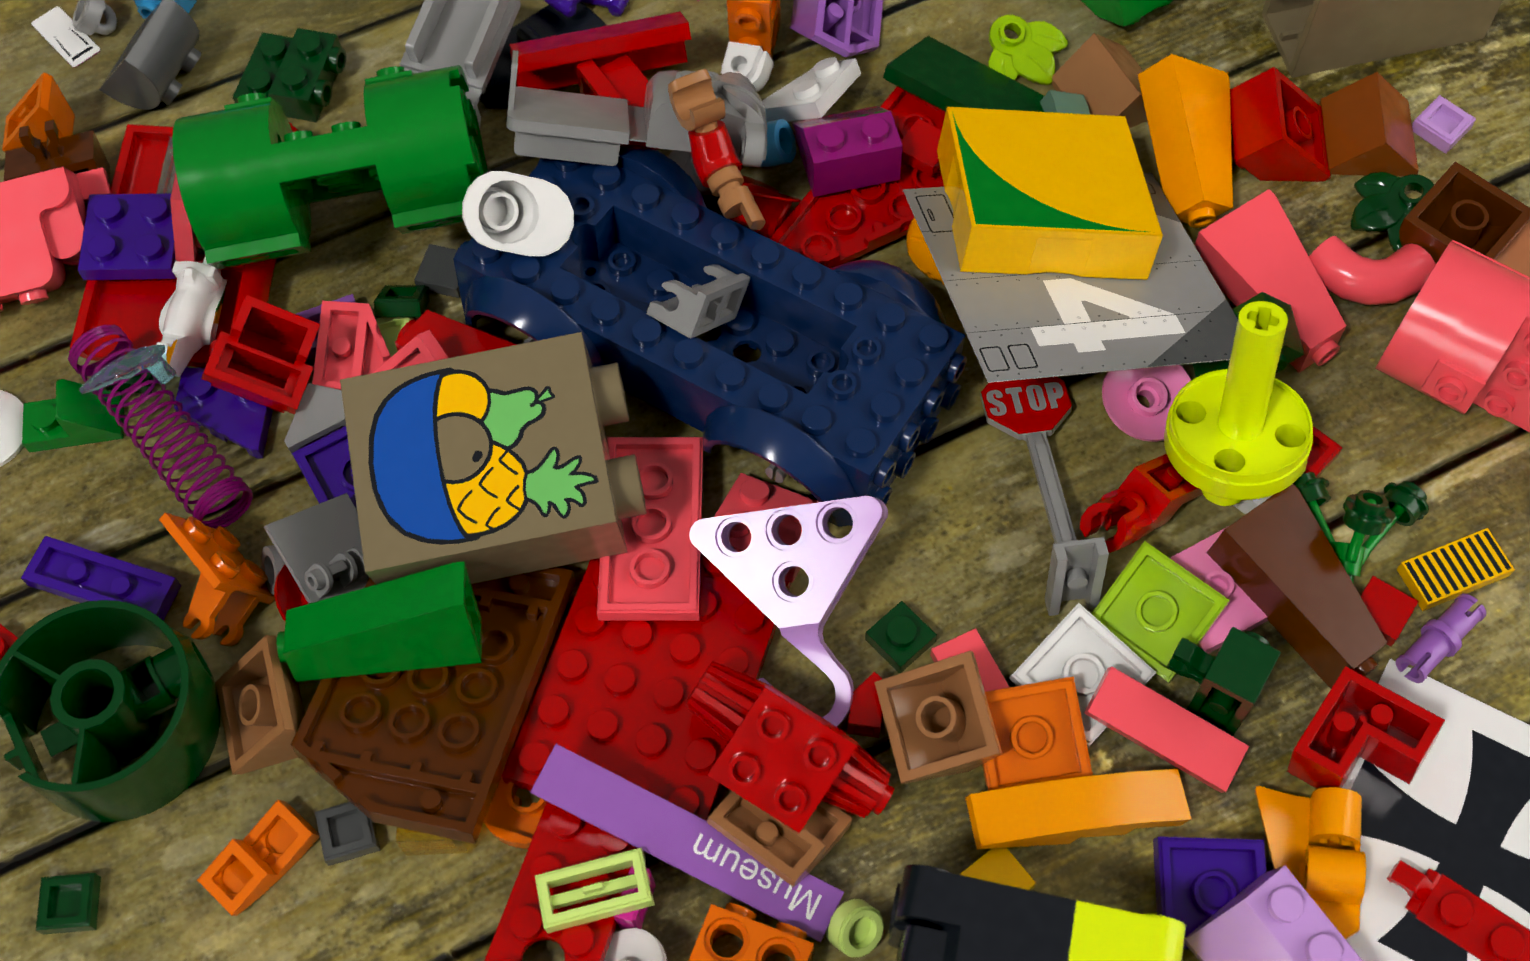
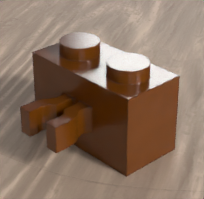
(74, 152)

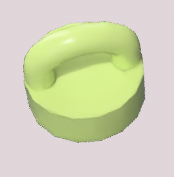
(855, 928)

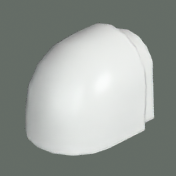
(749, 61)

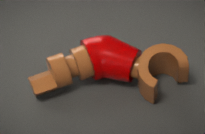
(712, 147)

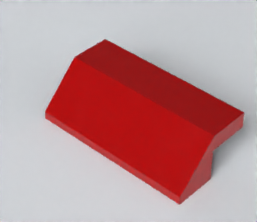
(647, 41)

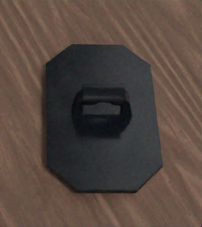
(541, 24)

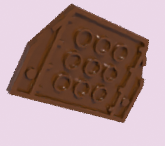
(434, 741)

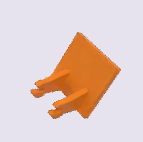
(226, 579)

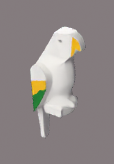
(191, 312)

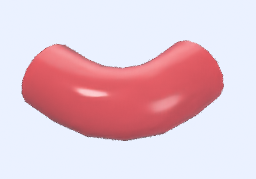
(1371, 280)

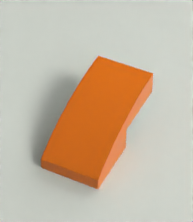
(259, 860)

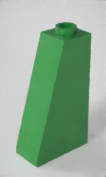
(386, 627)

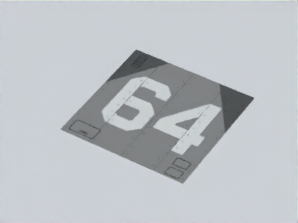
(1083, 324)

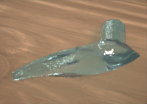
(129, 365)

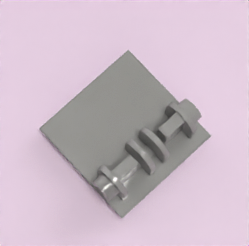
(322, 548)

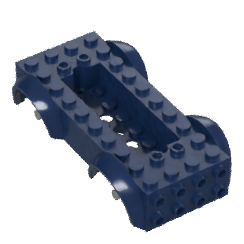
(848, 351)

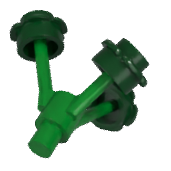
(1365, 514)

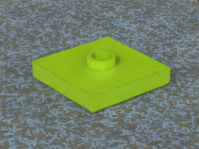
(1156, 606)

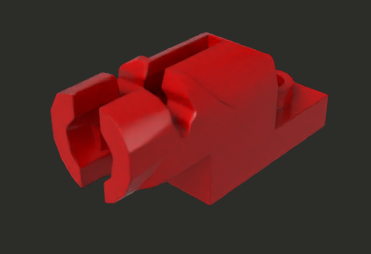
(1140, 504)

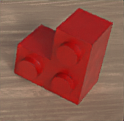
(1367, 723)

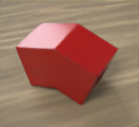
(865, 709)

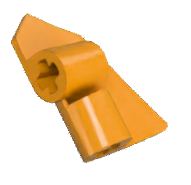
(1320, 847)

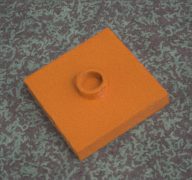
(1038, 734)

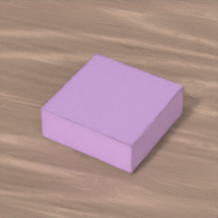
(1442, 124)

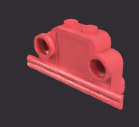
(43, 230)

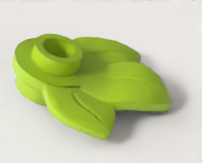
(1029, 53)

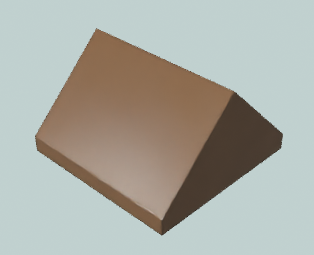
(1106, 78)
(259, 708)
(938, 719)

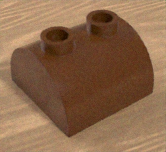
(1466, 211)

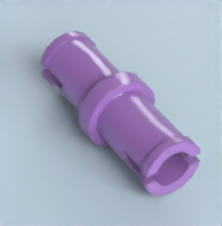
(1441, 638)

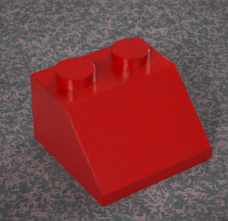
(1277, 130)

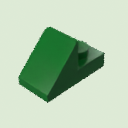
(69, 419)

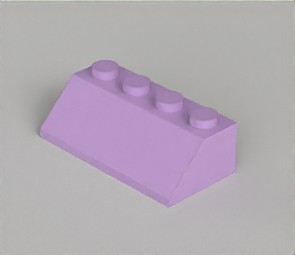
(1270, 923)

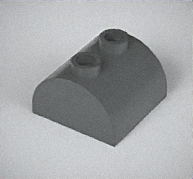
(154, 58)

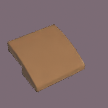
(775, 844)

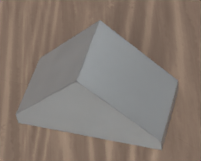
(316, 417)

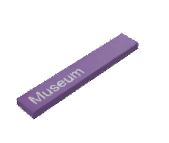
(681, 841)

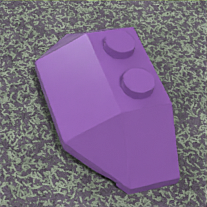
(839, 25)

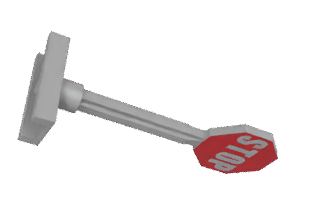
(1031, 413)

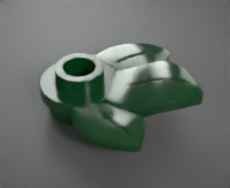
(1386, 202)

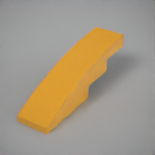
(1077, 808)

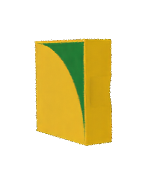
(1047, 194)

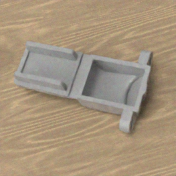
(463, 35)
(593, 126)

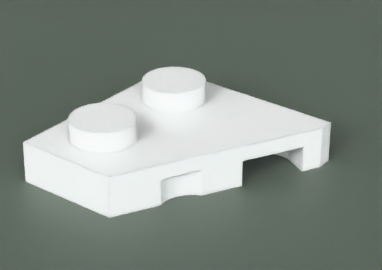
(813, 91)

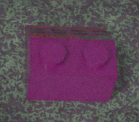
(849, 150)

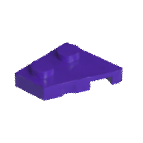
(224, 413)

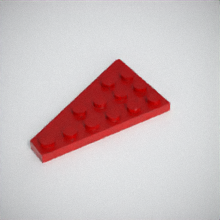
(859, 220)

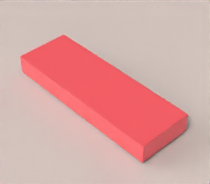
(1166, 729)

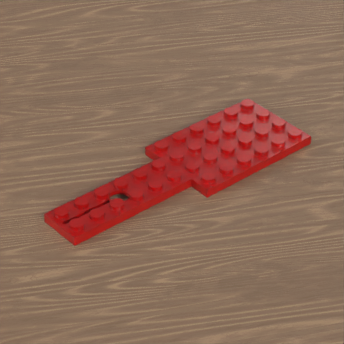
(620, 702)

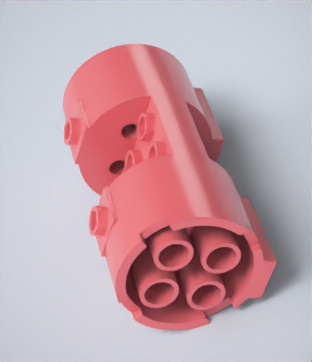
(1467, 337)

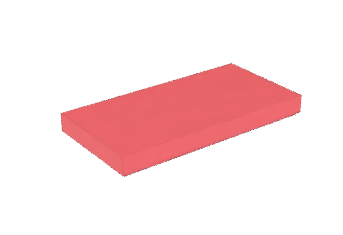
(661, 566)

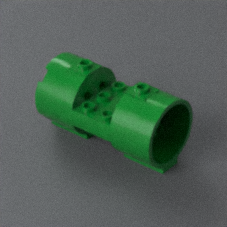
(254, 179)

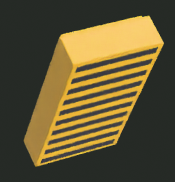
(1455, 569)

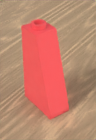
(1259, 253)

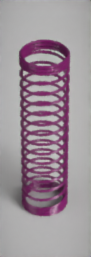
(211, 495)

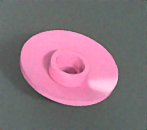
(1156, 384)

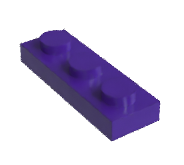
(93, 576)

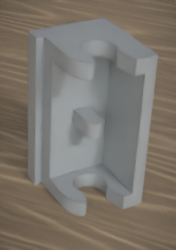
(701, 306)

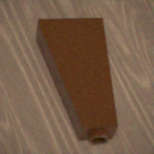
(1300, 585)

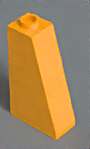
(1190, 136)

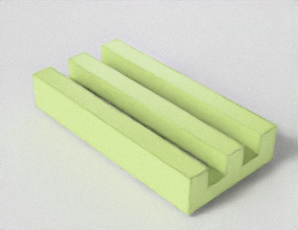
(600, 910)

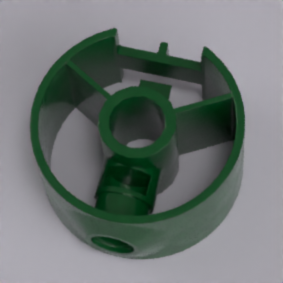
(109, 710)

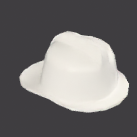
(517, 214)

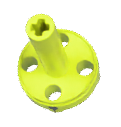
(1239, 426)

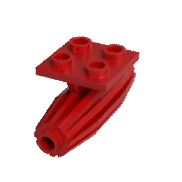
(784, 752)

